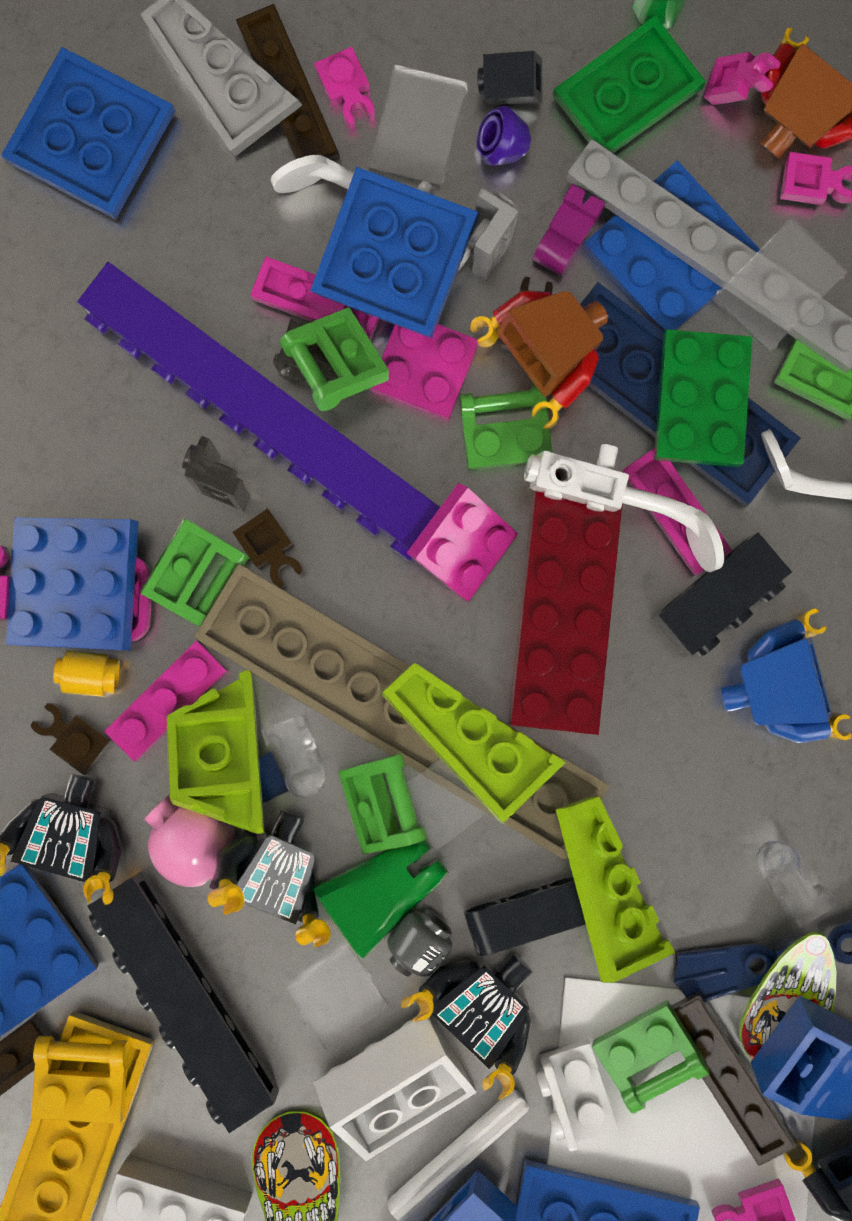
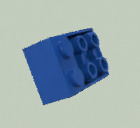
(808, 1062)

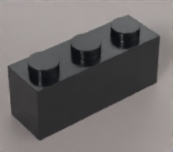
(723, 597)

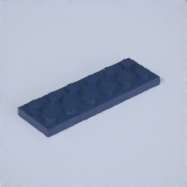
(630, 381)

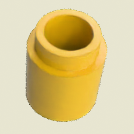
(87, 673)

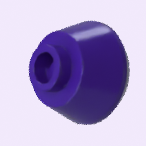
(503, 137)

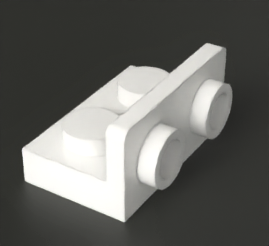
(577, 1092)

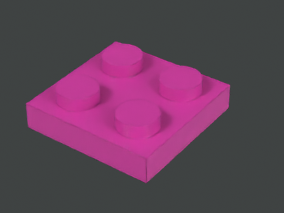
(427, 370)
(462, 542)

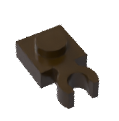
(265, 543)
(77, 741)

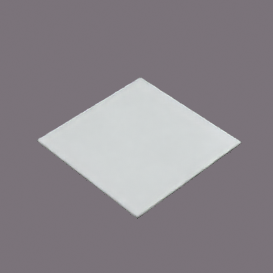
(682, 1136)

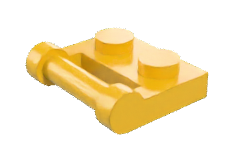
(79, 1094)

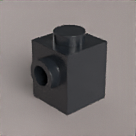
(511, 78)

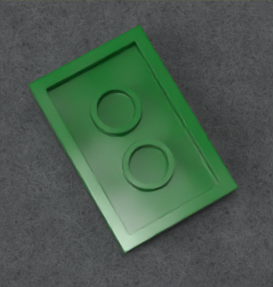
(629, 87)
(703, 398)

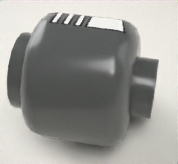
(419, 943)

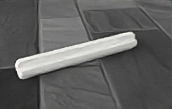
(457, 1155)

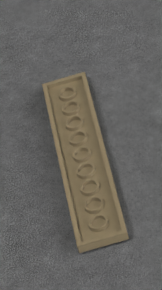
(344, 682)

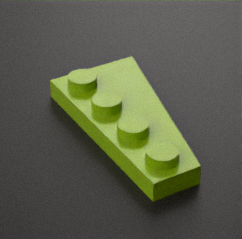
(483, 752)
(614, 911)

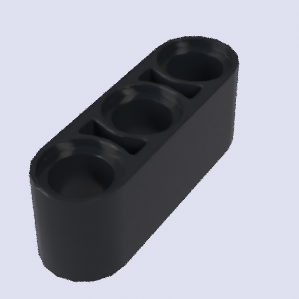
(525, 916)

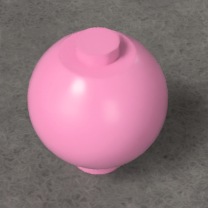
(185, 843)

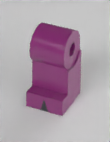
(568, 230)

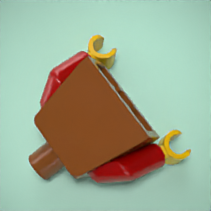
(806, 100)
(551, 342)

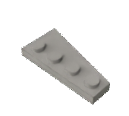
(224, 80)

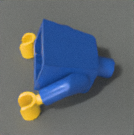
(786, 685)

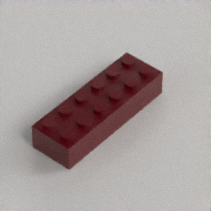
(564, 616)

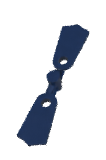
(727, 969)

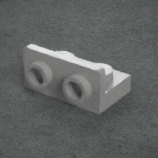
(494, 231)

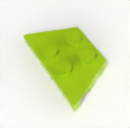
(217, 756)

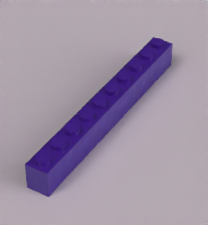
(258, 407)

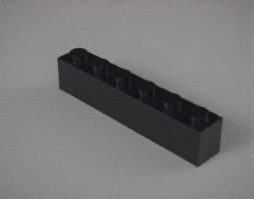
(184, 1003)

